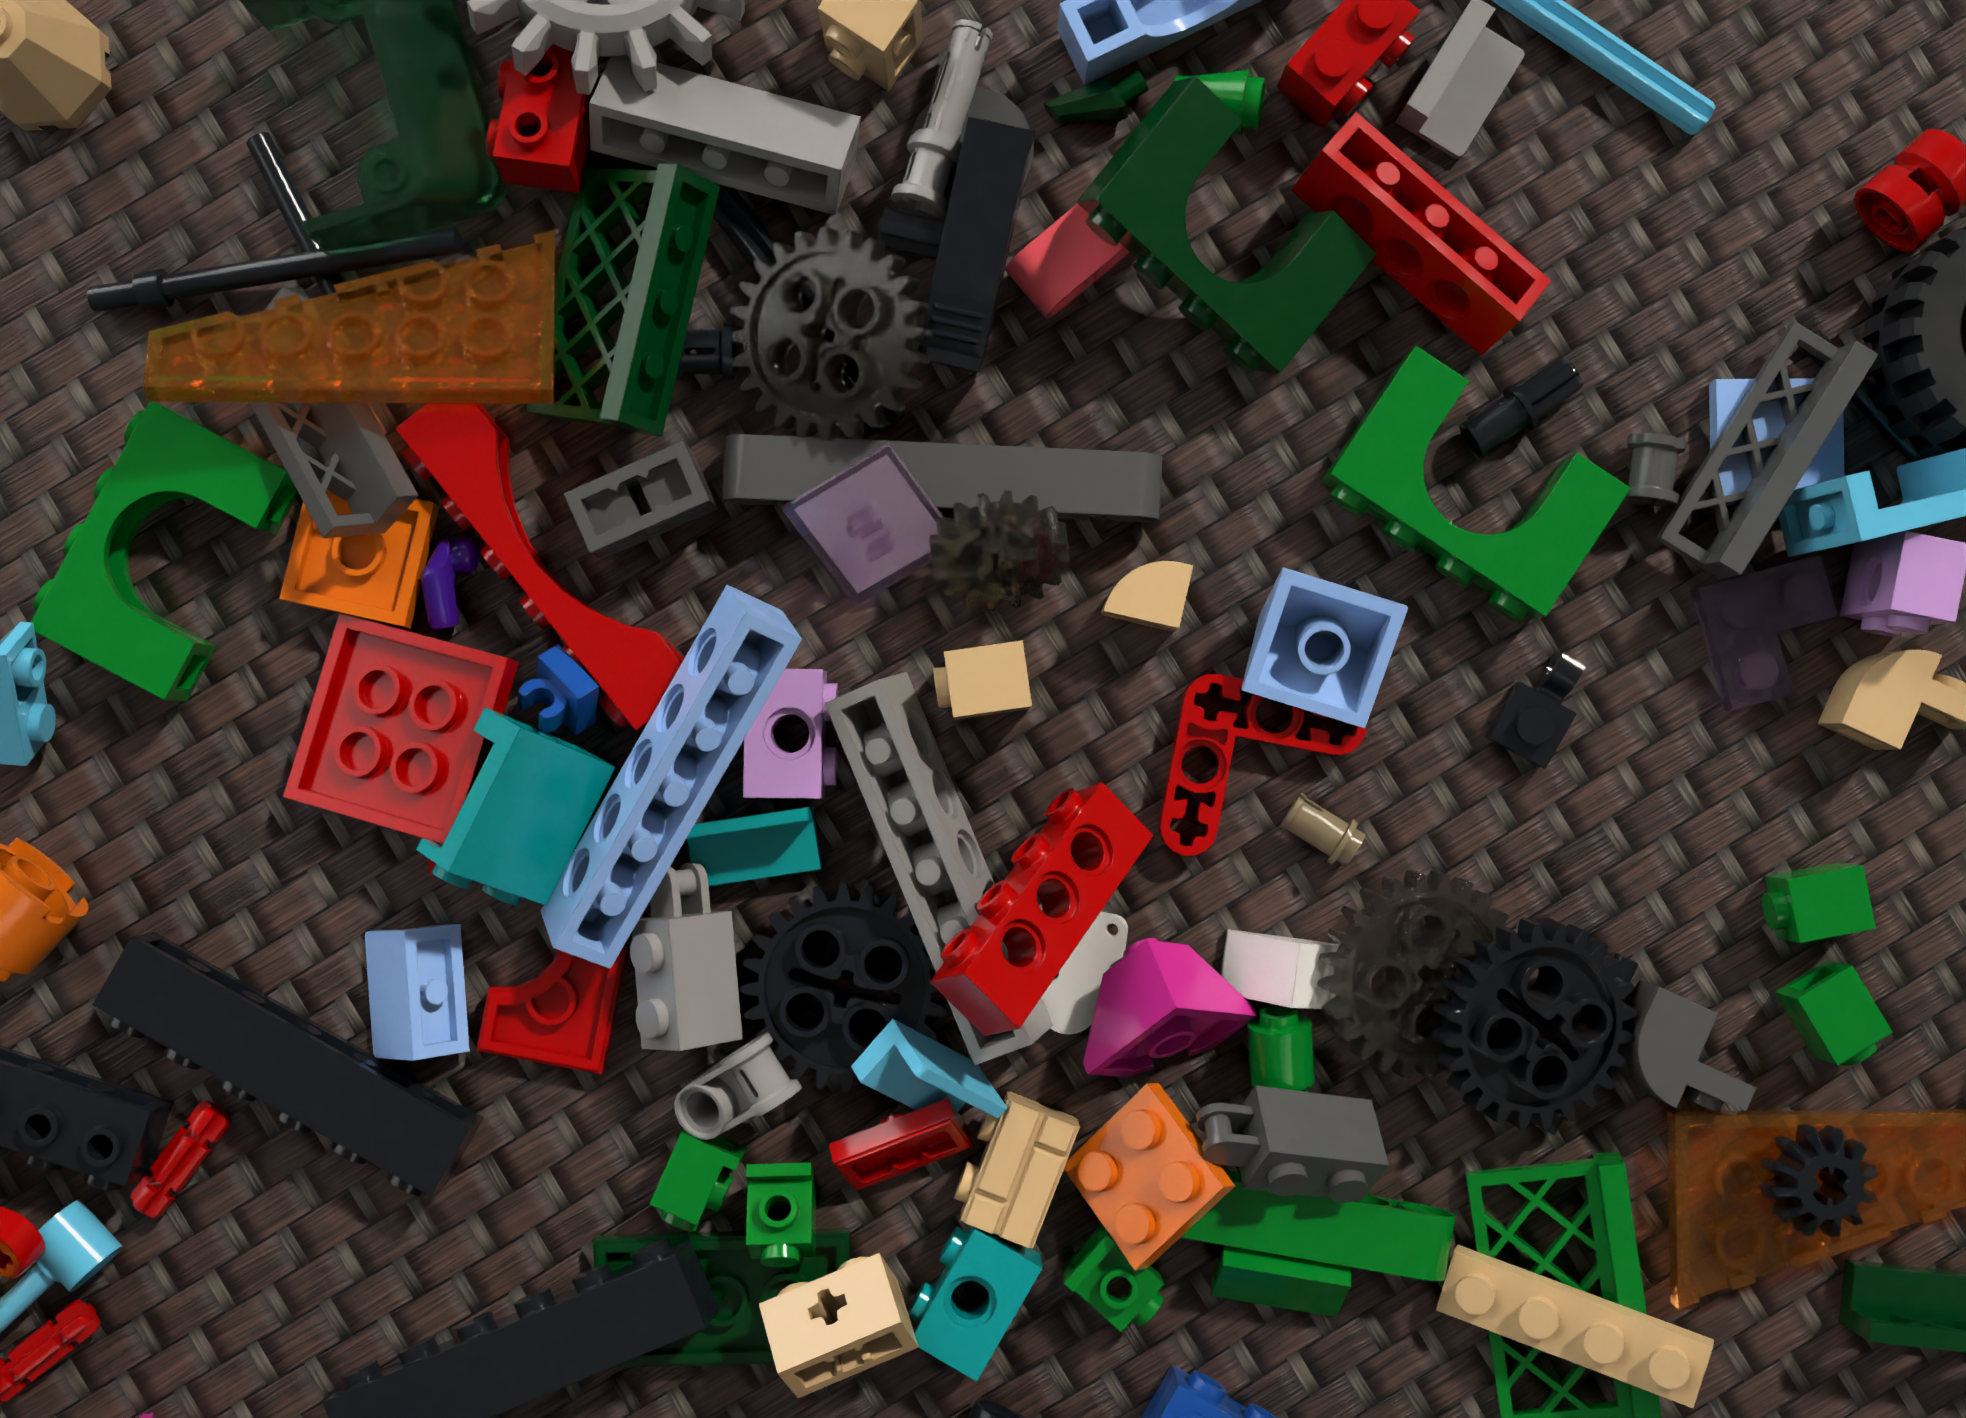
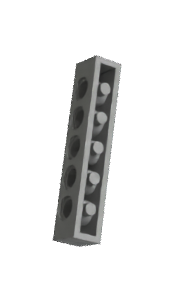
(922, 830)

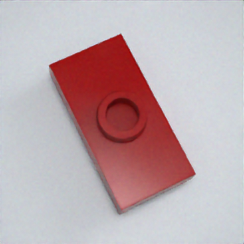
(901, 1144)

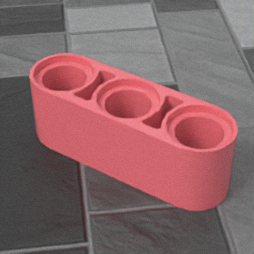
(1063, 262)

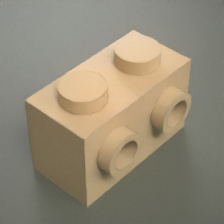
(871, 36)

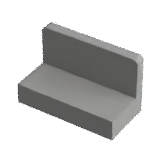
(1461, 83)

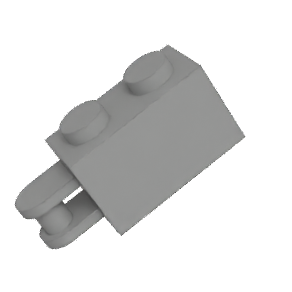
(685, 967)

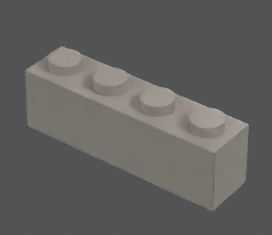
(726, 134)

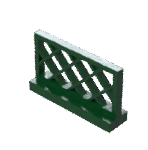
(653, 306)

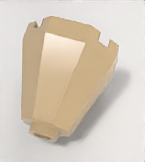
(50, 64)

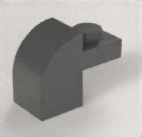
(1667, 1051)

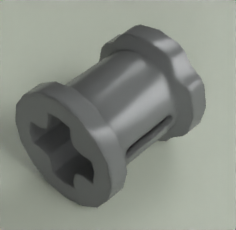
(1653, 469)

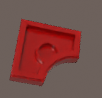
(557, 1017)

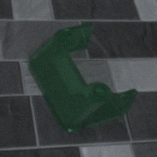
(441, 160)

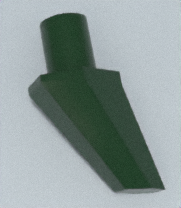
(1098, 100)

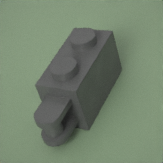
(1297, 1143)

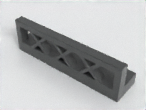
(356, 458)
(1786, 461)

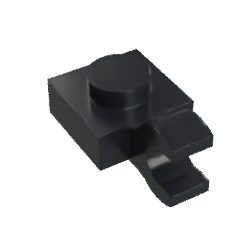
(1534, 719)

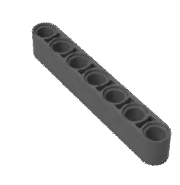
(1073, 481)

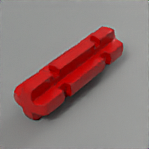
(180, 1159)
(46, 1347)

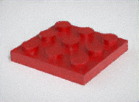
(396, 727)

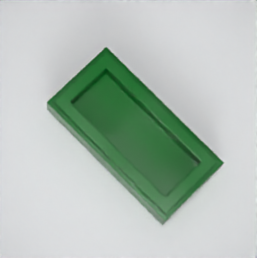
(1280, 1281)

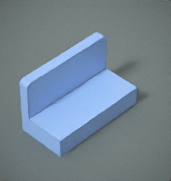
(417, 992)

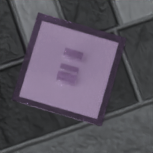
(867, 523)

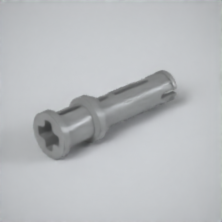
(937, 145)

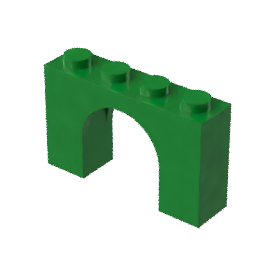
(1385, 477)
(92, 597)

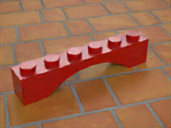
(471, 463)

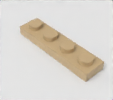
(1576, 1326)

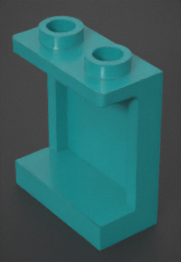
(520, 813)

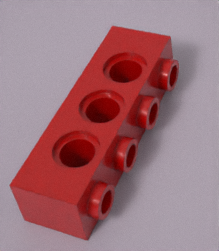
(1422, 234)
(1105, 844)

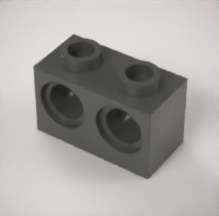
(641, 501)

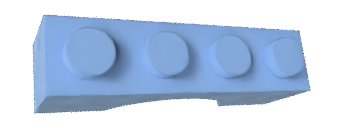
(1118, 32)

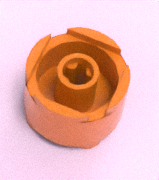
(33, 908)

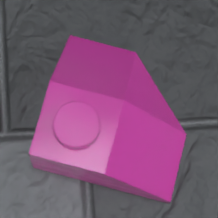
(1159, 1005)

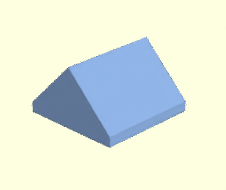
(1322, 647)

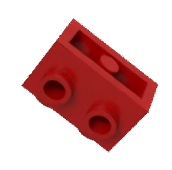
(1344, 52)
(541, 124)

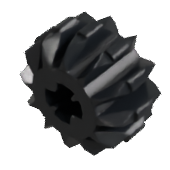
(1839, 1171)

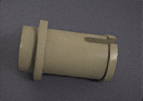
(1323, 830)

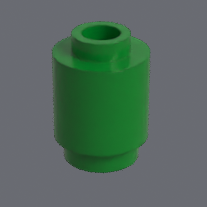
(1281, 1049)

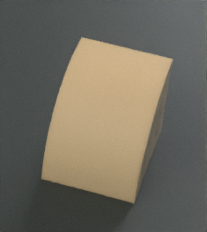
(1151, 595)

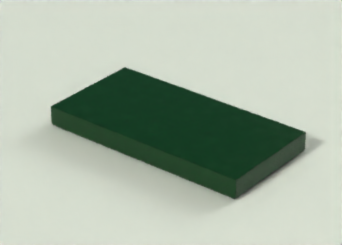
(738, 1285)

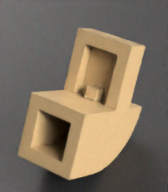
(1885, 691)

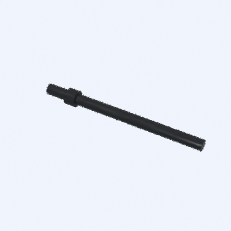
(158, 289)

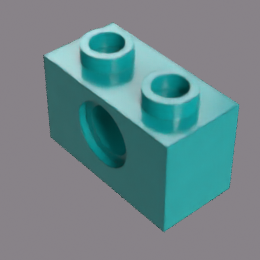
(970, 1335)

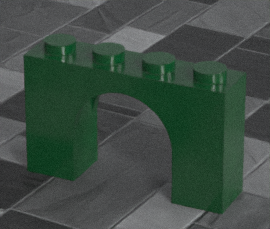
(1143, 206)

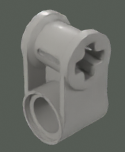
(735, 1090)

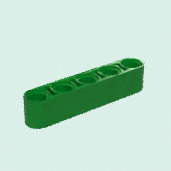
(1364, 1235)

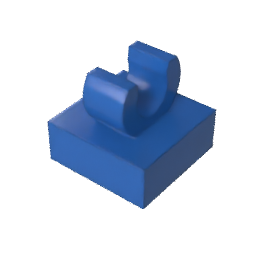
(564, 689)

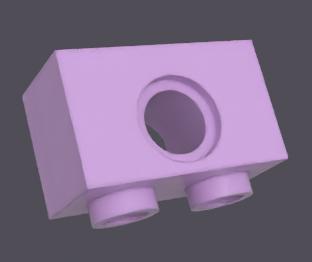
(1904, 583)
(800, 774)

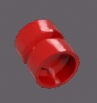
(1915, 194)

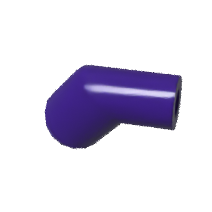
(439, 579)

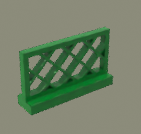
(1615, 1266)

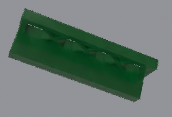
(1905, 1305)

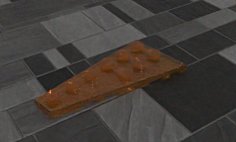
(391, 337)
(1725, 1225)

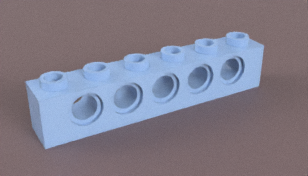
(669, 776)

